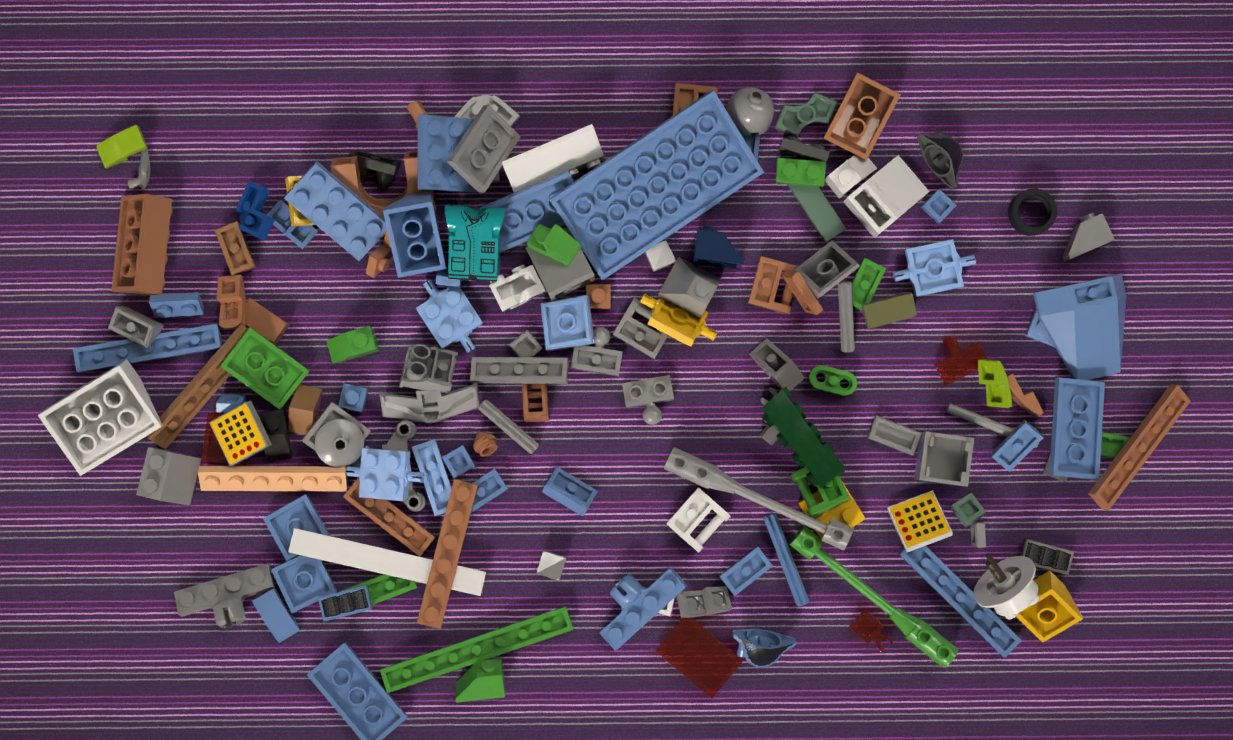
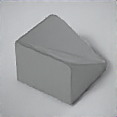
(551, 565)

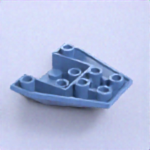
(1086, 325)

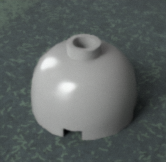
(751, 110)

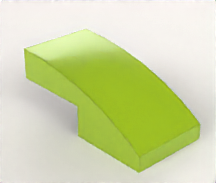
(121, 146)
(996, 381)

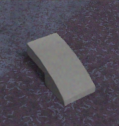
(704, 602)

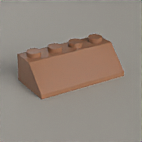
(142, 244)

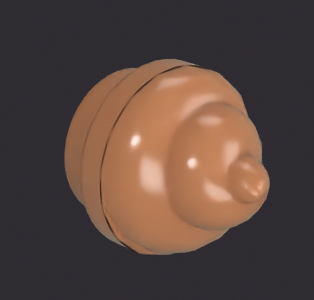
(485, 444)

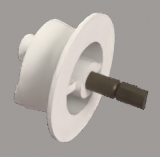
(1007, 586)

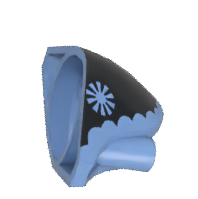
(762, 646)

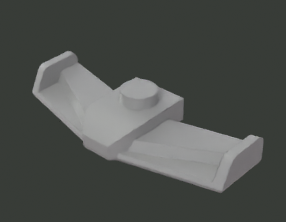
(430, 405)

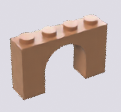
(347, 171)

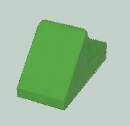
(554, 243)

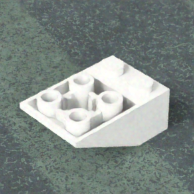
(886, 196)

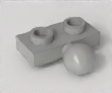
(596, 358)
(648, 393)

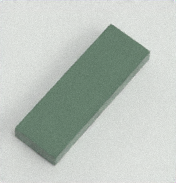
(818, 210)

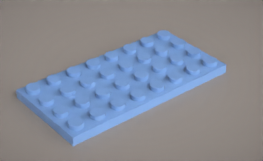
(657, 184)

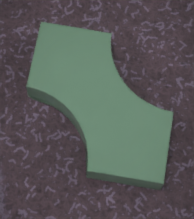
(816, 110)

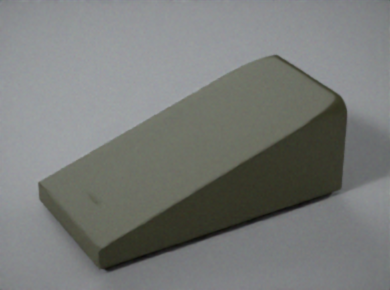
(889, 310)

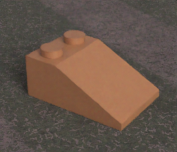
(862, 116)

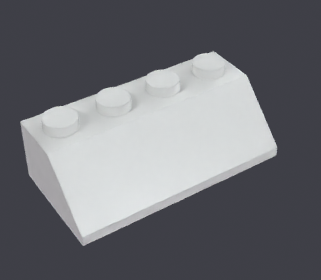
(566, 153)

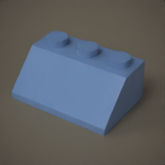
(414, 235)

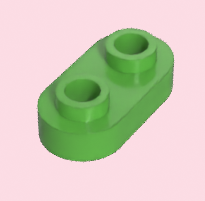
(832, 380)

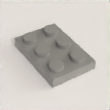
(483, 149)

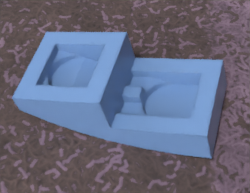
(298, 234)
(276, 615)

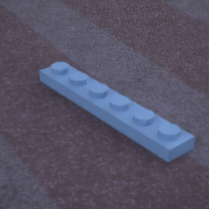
(164, 346)
(961, 599)

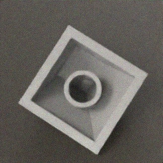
(689, 287)

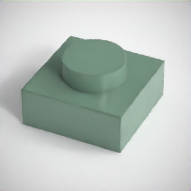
(968, 510)

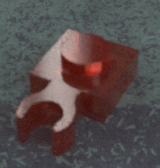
(869, 628)

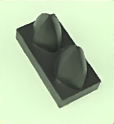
(383, 167)

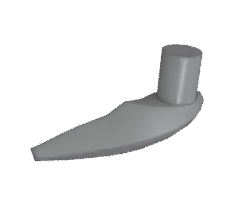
(144, 173)

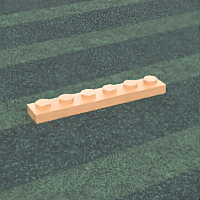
(272, 478)

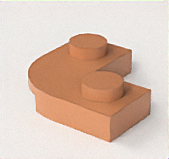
(380, 258)

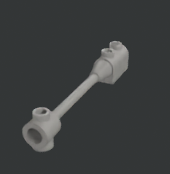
(712, 477)

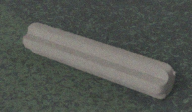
(846, 316)
(508, 426)

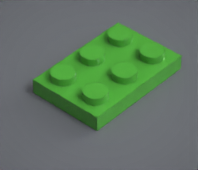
(264, 368)

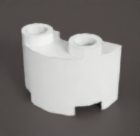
(517, 288)

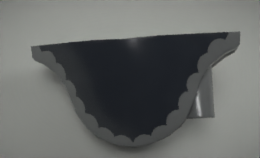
(942, 156)

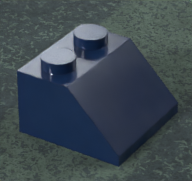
(715, 250)

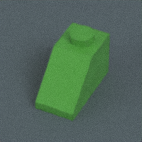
(353, 344)
(482, 682)

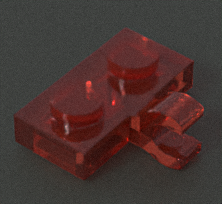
(960, 361)

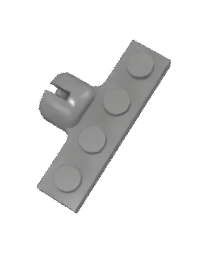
(225, 595)

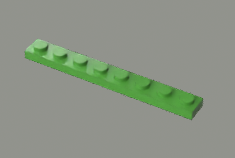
(476, 649)

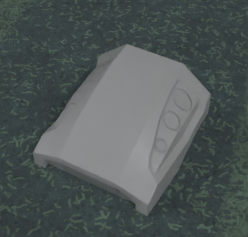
(428, 368)

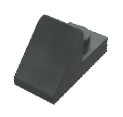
(277, 429)

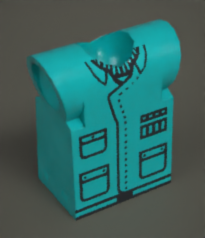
(474, 242)

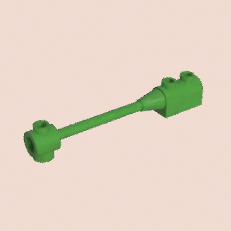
(912, 627)

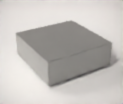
(525, 345)
(978, 535)

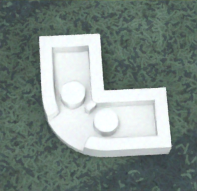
(475, 104)

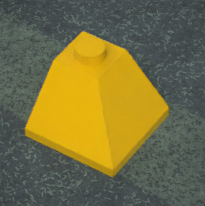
(1053, 611)

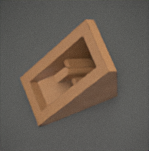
(304, 409)

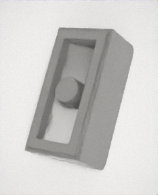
(134, 326)

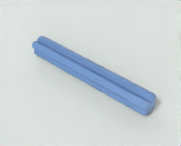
(786, 559)

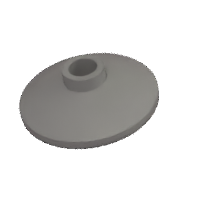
(339, 430)

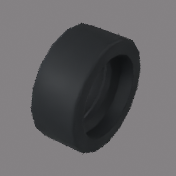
(1045, 198)

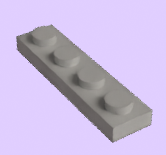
(519, 370)

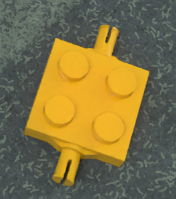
(677, 321)

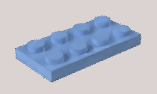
(530, 208)
(337, 210)
(1077, 428)
(357, 694)

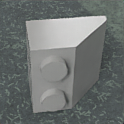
(826, 269)
(169, 476)

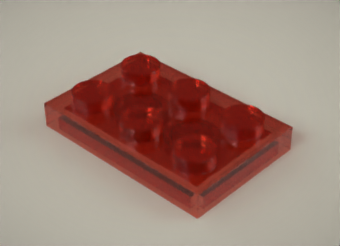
(699, 655)

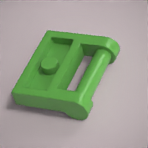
(833, 494)

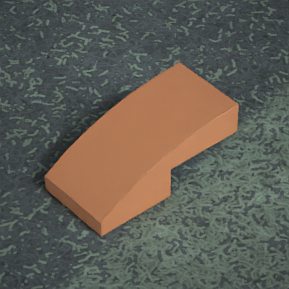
(233, 301)
(1025, 401)

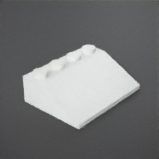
(102, 417)

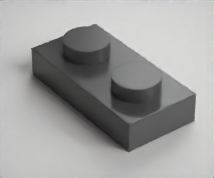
(795, 147)

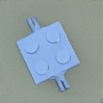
(934, 268)
(449, 316)
(385, 474)

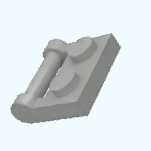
(638, 334)

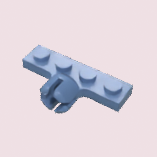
(639, 604)

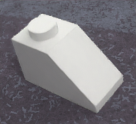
(849, 175)

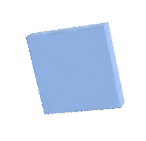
(567, 323)

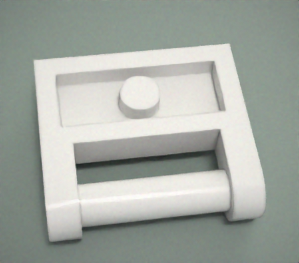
(692, 513)

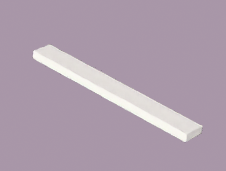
(379, 560)

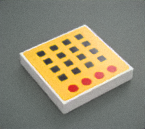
(919, 521)

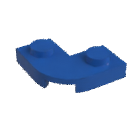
(250, 208)

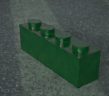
(802, 439)

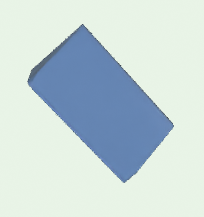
(569, 491)

